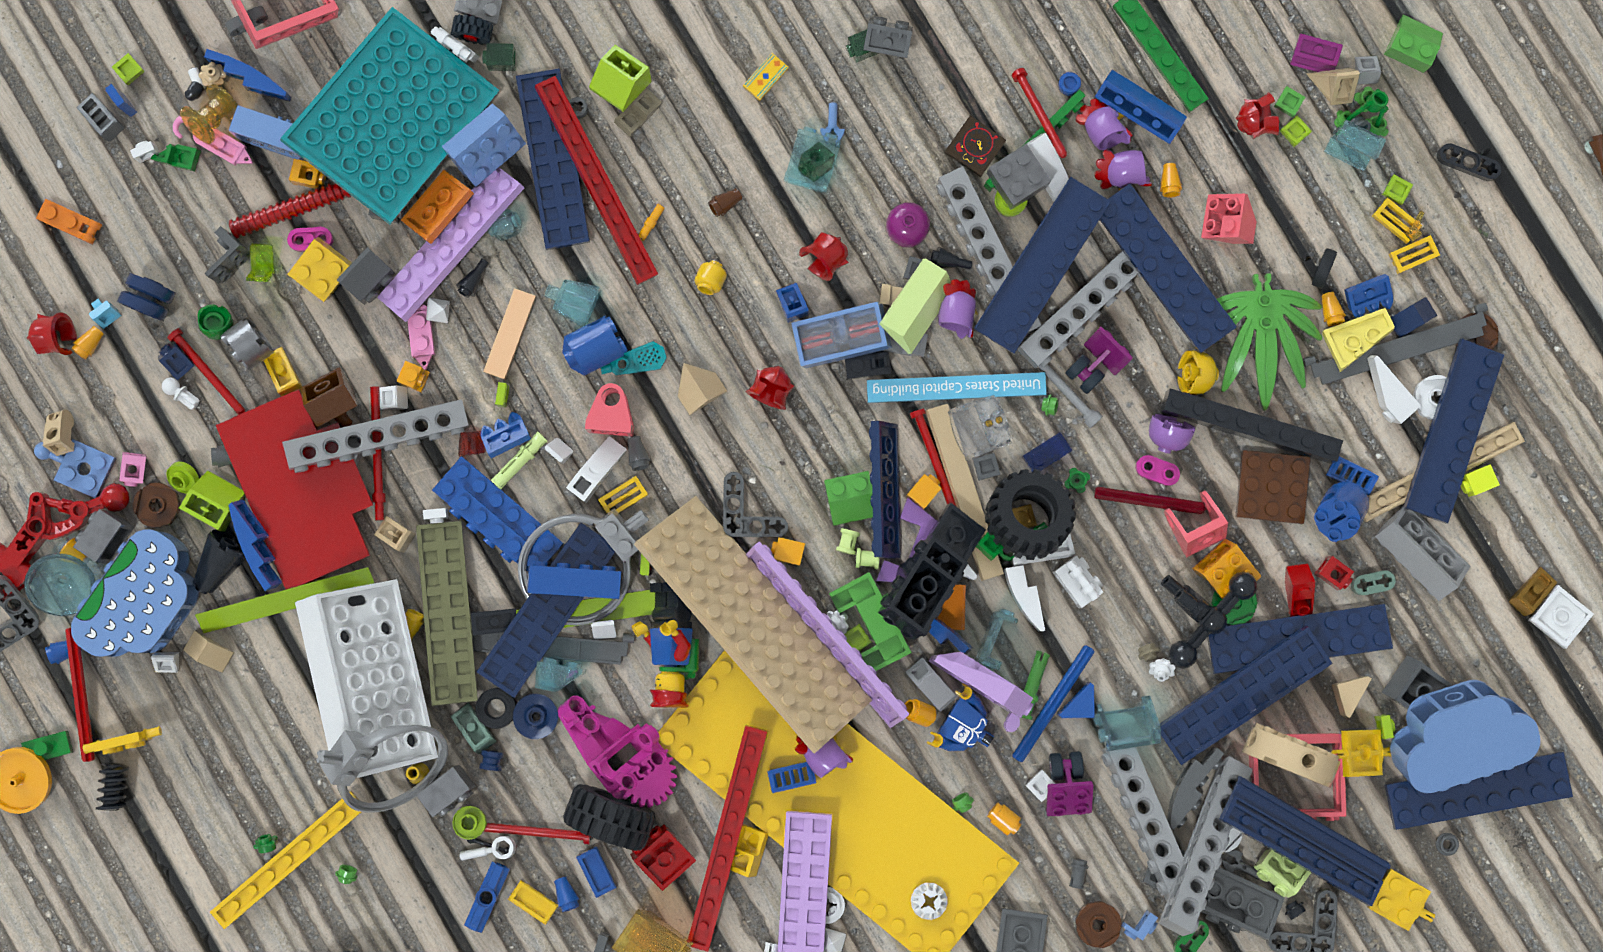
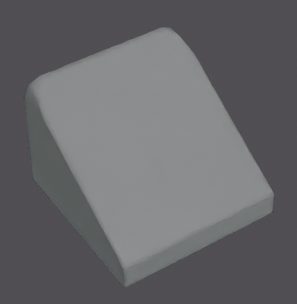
(1368, 69)

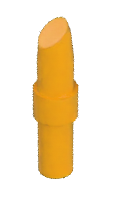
(651, 222)

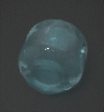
(506, 226)

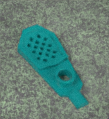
(633, 362)

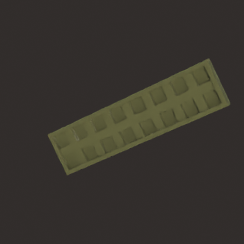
(446, 613)

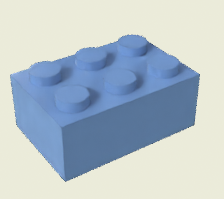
(484, 145)

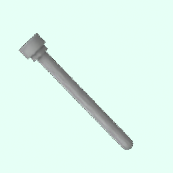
(1090, 416)

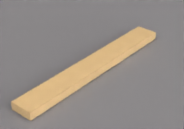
(1483, 450)
(961, 483)

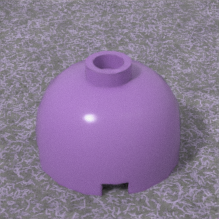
(1170, 433)

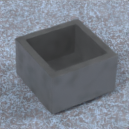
(1018, 176)
(103, 536)
(445, 791)

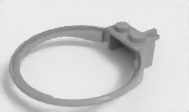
(615, 531)
(353, 752)

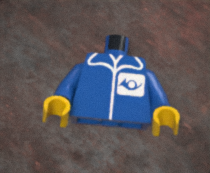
(963, 724)

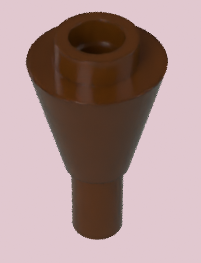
(1597, 148)

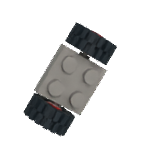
(478, 20)

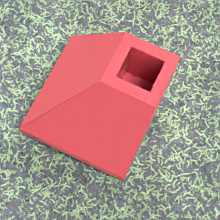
(1229, 219)

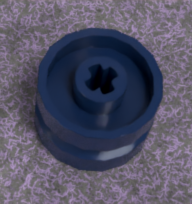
(146, 296)

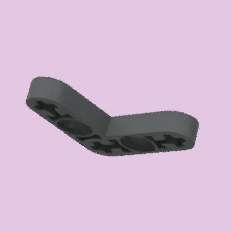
(744, 522)
(15, 622)
(1318, 934)

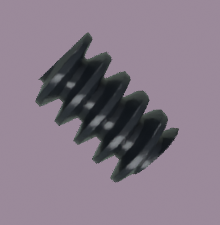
(112, 786)

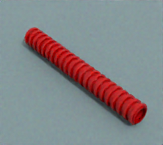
(287, 209)

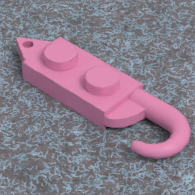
(223, 146)
(421, 336)

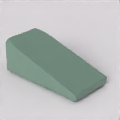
(472, 729)

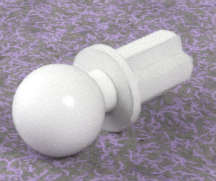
(172, 387)

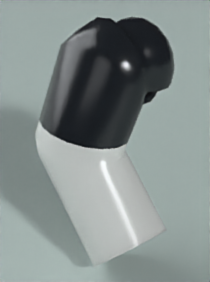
(196, 87)

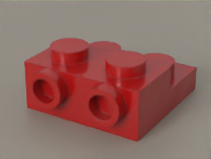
(663, 857)

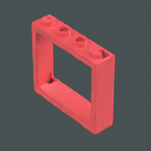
(288, 27)
(1339, 791)

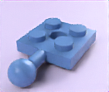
(69, 473)

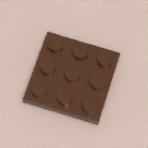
(1272, 487)

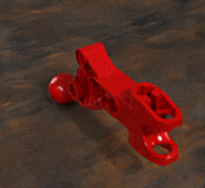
(16, 559)

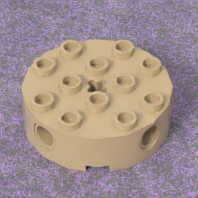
(1292, 754)

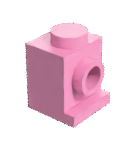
(137, 460)

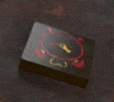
(975, 146)

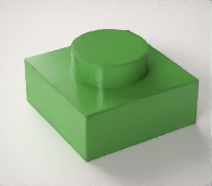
(1289, 101)

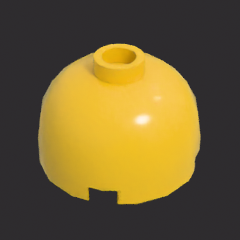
(1198, 372)

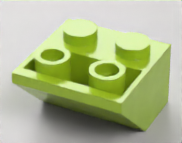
(620, 78)
(210, 500)

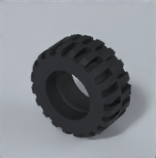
(1044, 492)
(609, 818)

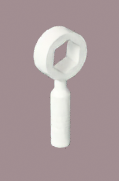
(484, 851)

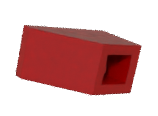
(1299, 589)

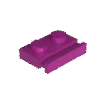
(1315, 53)

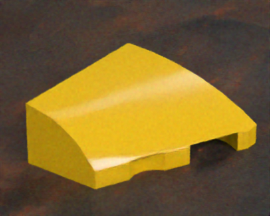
(749, 851)

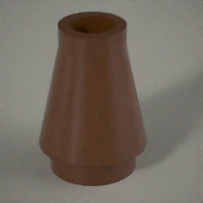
(724, 202)

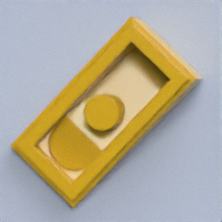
(282, 372)

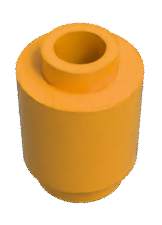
(920, 712)
(1004, 819)

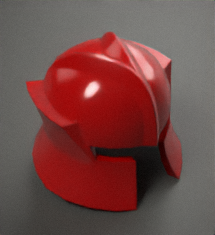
(1256, 117)
(830, 255)
(43, 333)
(771, 387)

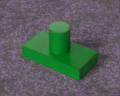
(51, 745)

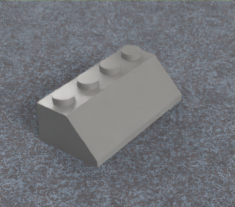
(1423, 552)

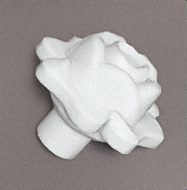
(839, 620)
(1162, 669)

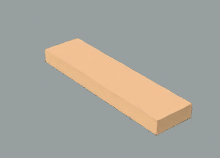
(509, 334)

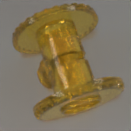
(210, 115)

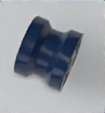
(491, 760)

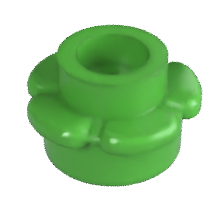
(1050, 405)
(962, 802)
(346, 874)

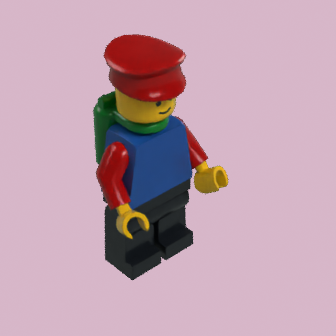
(670, 646)

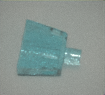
(574, 300)

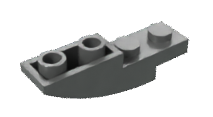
(1185, 795)

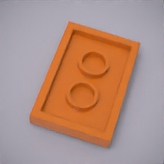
(437, 206)

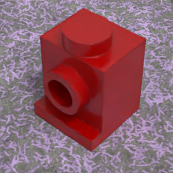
(1344, 573)

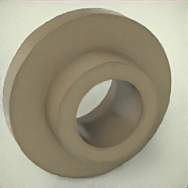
(1148, 652)

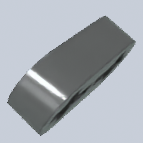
(256, 15)

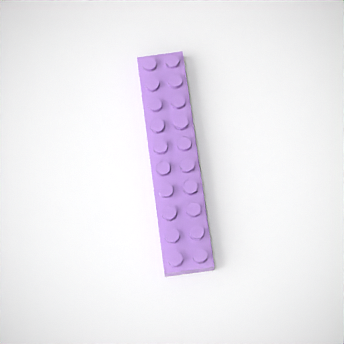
(883, 701)

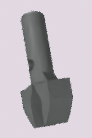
(1246, 868)

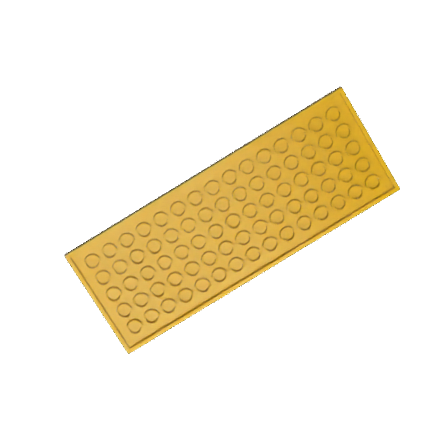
(884, 822)

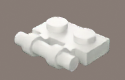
(458, 48)

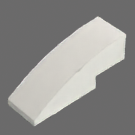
(1050, 162)
(1024, 596)

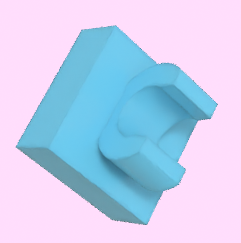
(104, 313)

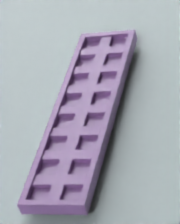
(438, 259)
(804, 882)

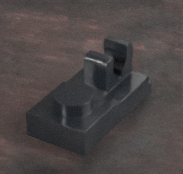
(868, 365)
(491, 621)

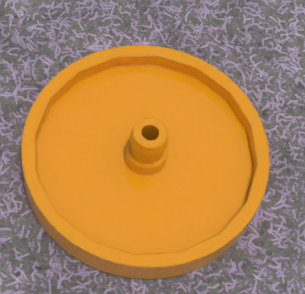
(23, 780)

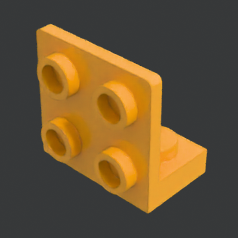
(1222, 564)

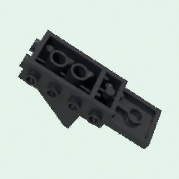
(931, 573)

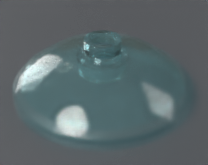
(57, 595)

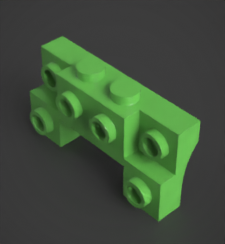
(888, 638)

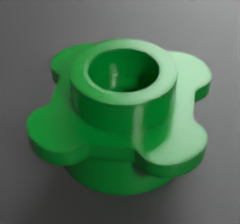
(1083, 478)
(265, 843)

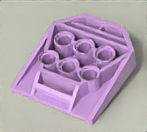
(987, 684)

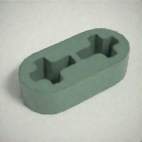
(1371, 577)

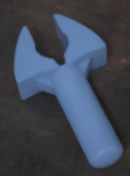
(832, 122)

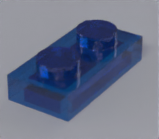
(1047, 453)

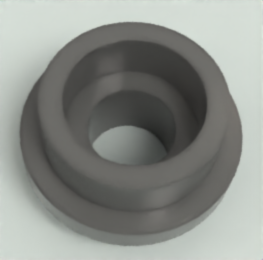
(1454, 844)

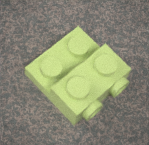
(1281, 872)

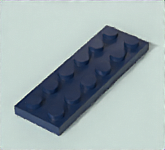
(885, 490)

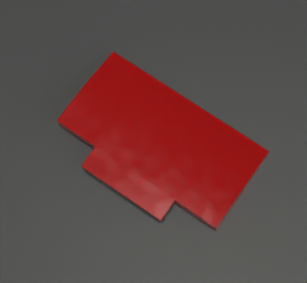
(302, 512)

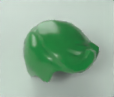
(214, 321)

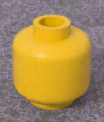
(710, 277)

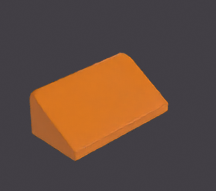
(954, 609)

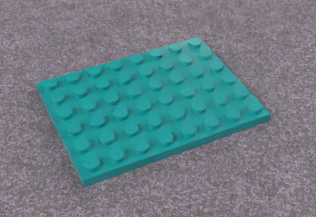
(388, 115)

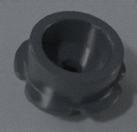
(1294, 909)

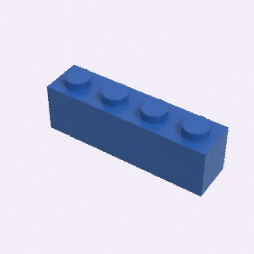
(1141, 106)
(573, 581)

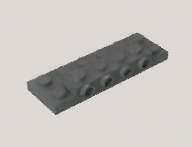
(1234, 901)

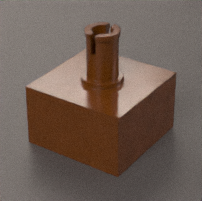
(329, 398)

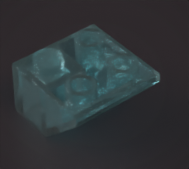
(555, 676)

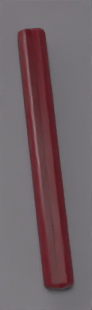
(1149, 500)

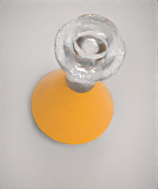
(66, 547)

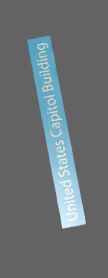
(956, 387)

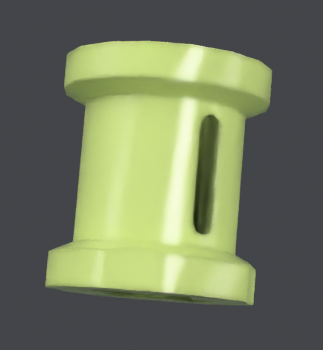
(848, 541)
(866, 558)

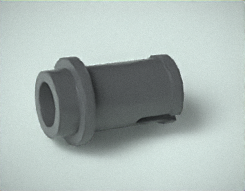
(1078, 873)

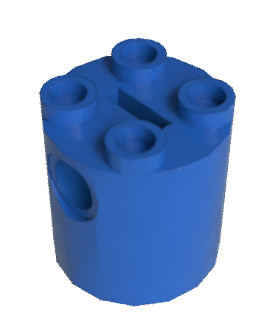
(593, 346)
(1342, 511)

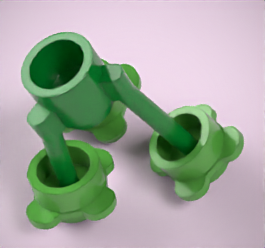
(1369, 101)

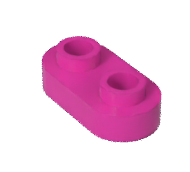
(308, 235)
(1158, 470)

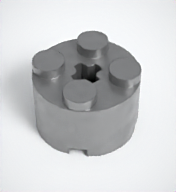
(248, 343)

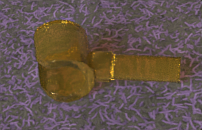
(1413, 232)

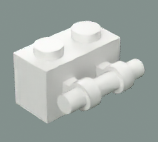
(1078, 581)

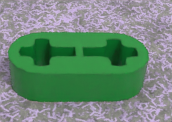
(1196, 942)

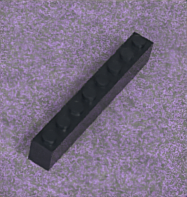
(1251, 426)

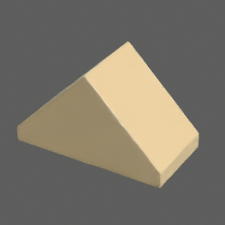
(395, 534)
(208, 652)
(1349, 694)

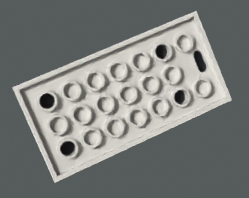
(366, 671)

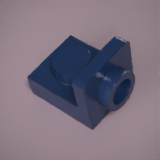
(174, 360)

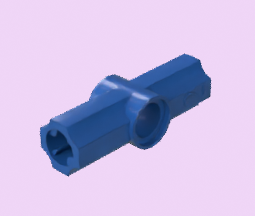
(480, 909)

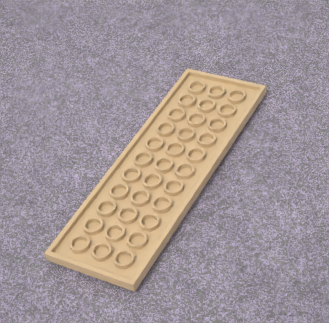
(753, 623)

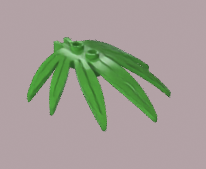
(1264, 314)

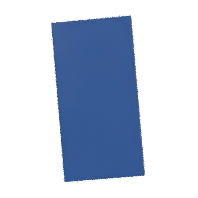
(120, 100)
(596, 872)

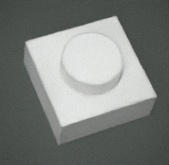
(144, 151)
(436, 515)
(1038, 785)

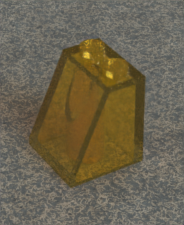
(650, 934)

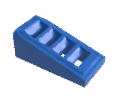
(1372, 478)
(773, 783)

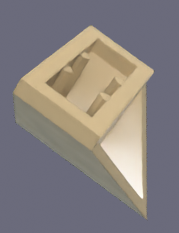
(1337, 84)
(698, 388)

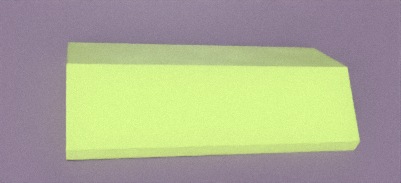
(916, 305)

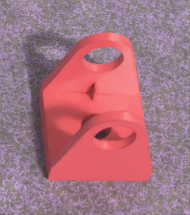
(610, 419)
(1203, 536)

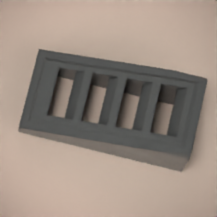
(108, 129)

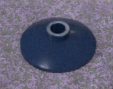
(524, 719)

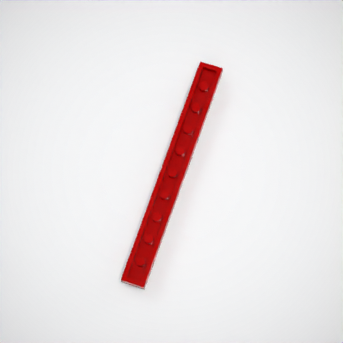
(596, 180)
(727, 837)

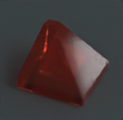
(470, 444)

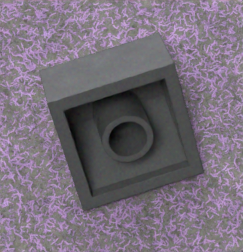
(366, 276)
(1413, 681)

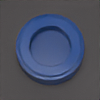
(1069, 83)

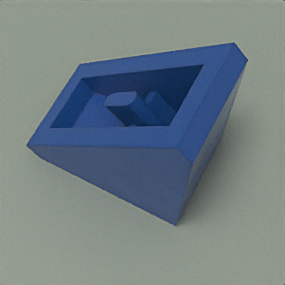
(792, 302)
(1081, 704)

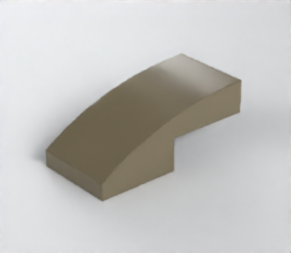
(638, 112)

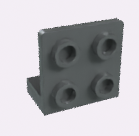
(888, 37)
(235, 256)

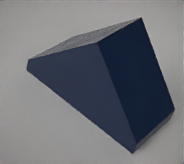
(1413, 317)

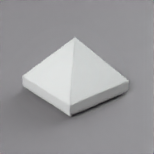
(437, 310)
(833, 940)

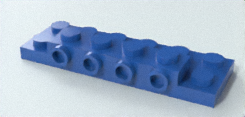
(493, 514)

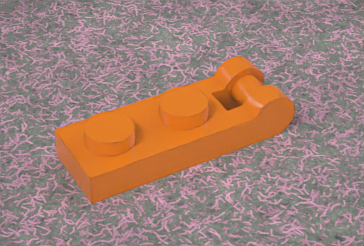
(68, 221)

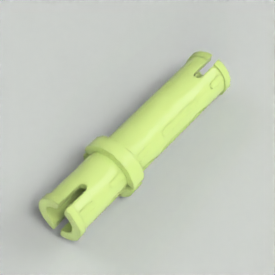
(519, 460)

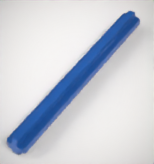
(1053, 703)

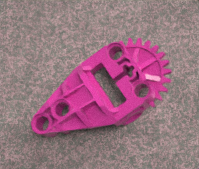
(645, 775)

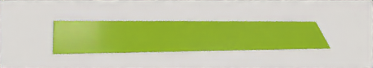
(278, 601)
(632, 605)

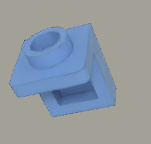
(1146, 925)

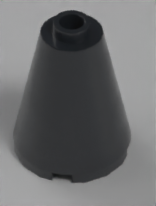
(218, 561)

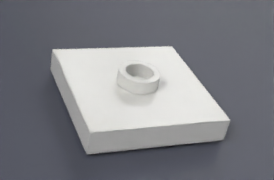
(1561, 616)

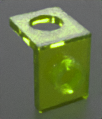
(261, 262)

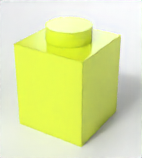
(1479, 481)

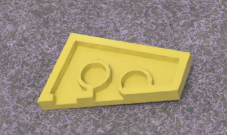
(1357, 336)

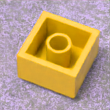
(319, 269)

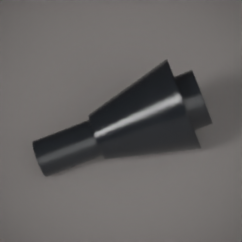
(946, 259)
(469, 284)

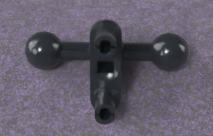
(1210, 618)

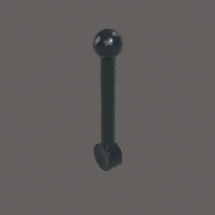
(484, 843)

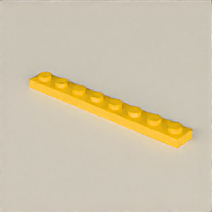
(284, 863)

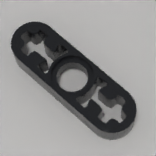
(1457, 150)

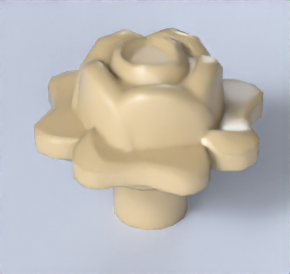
(212, 74)

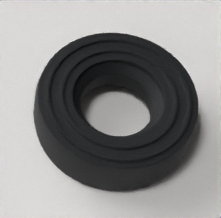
(1324, 268)
(482, 708)

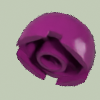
(907, 225)

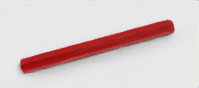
(80, 695)

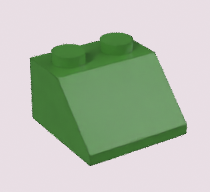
(1414, 44)
(849, 497)

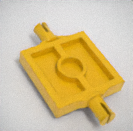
(129, 741)
(1362, 753)
(1401, 900)

